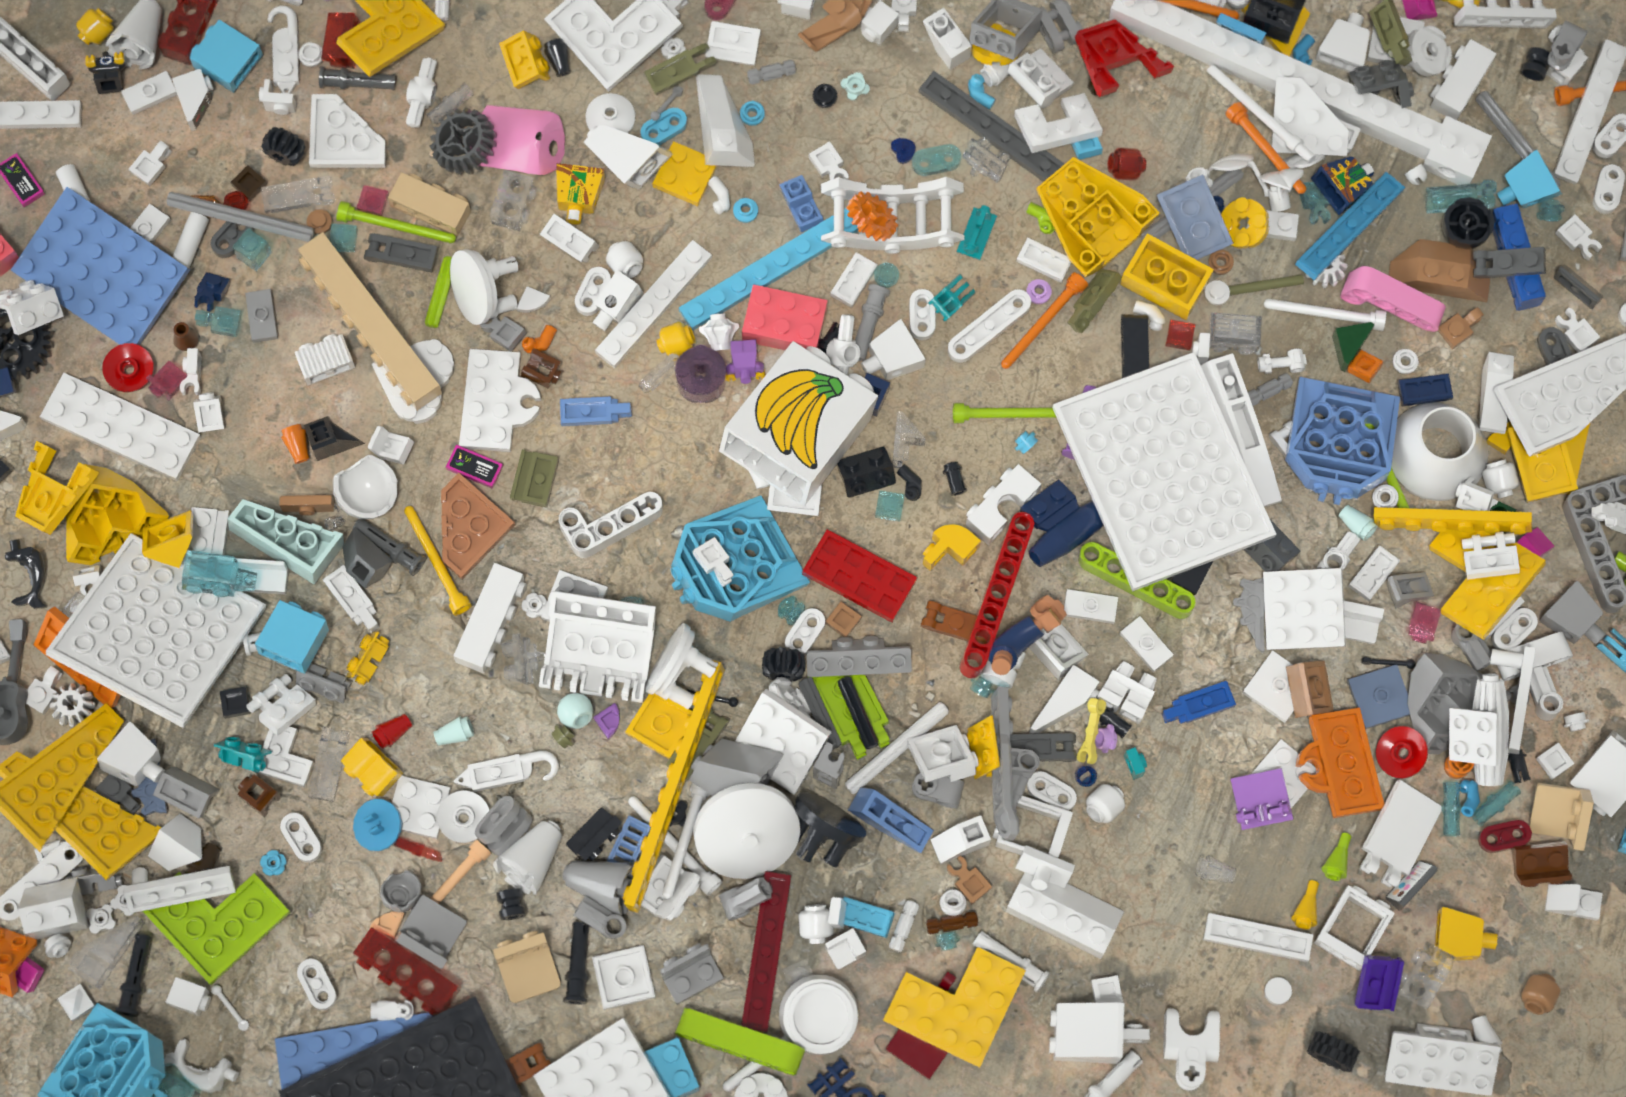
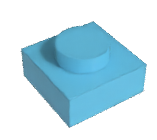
(1087, 148)

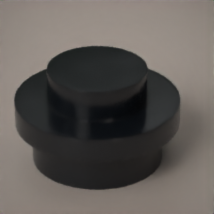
(825, 95)

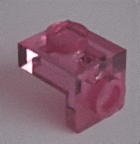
(166, 381)
(1424, 622)

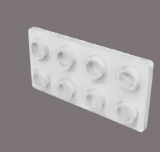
(1442, 1060)

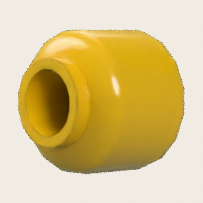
(94, 26)
(675, 338)

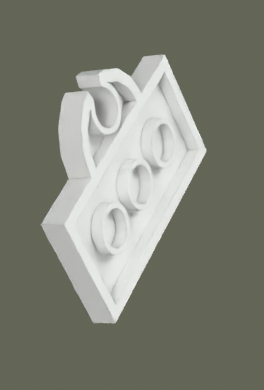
(495, 400)

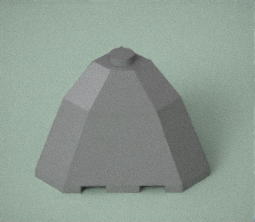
(1435, 688)

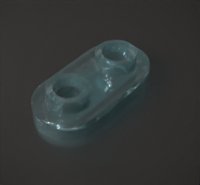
(935, 158)

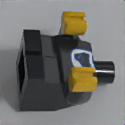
(107, 72)

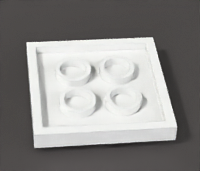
(1304, 609)
(786, 730)

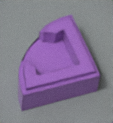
(608, 720)

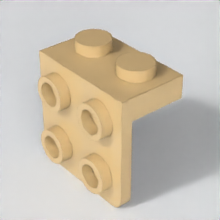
(527, 967)

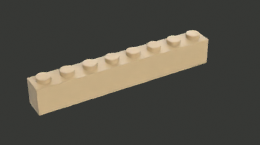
(369, 321)

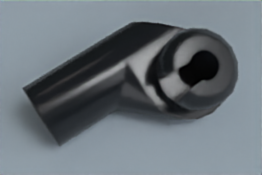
(913, 483)

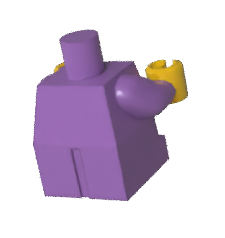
(744, 362)

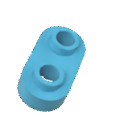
(663, 127)

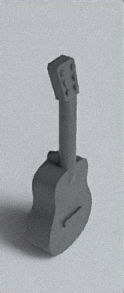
(12, 695)

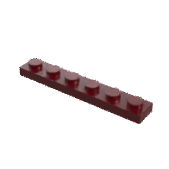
(766, 954)

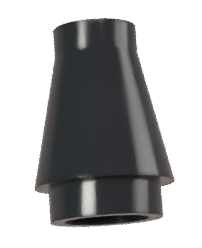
(557, 55)

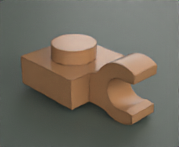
(1459, 329)

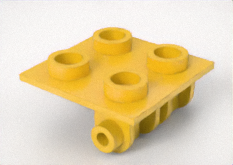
(983, 742)

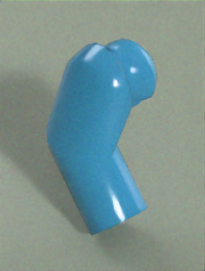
(1300, 50)

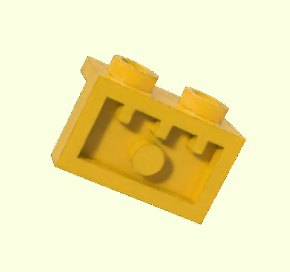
(524, 59)

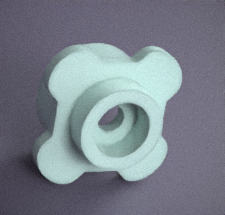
(855, 79)

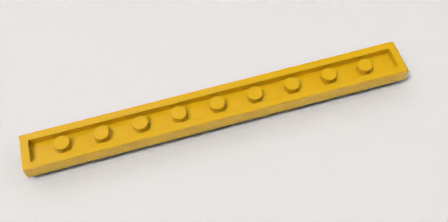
(670, 795)

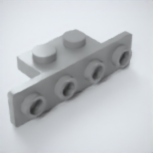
(858, 658)

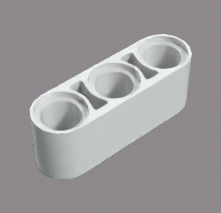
(1548, 652)

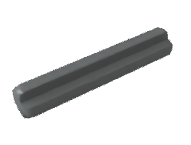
(818, 709)

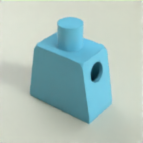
(1529, 182)

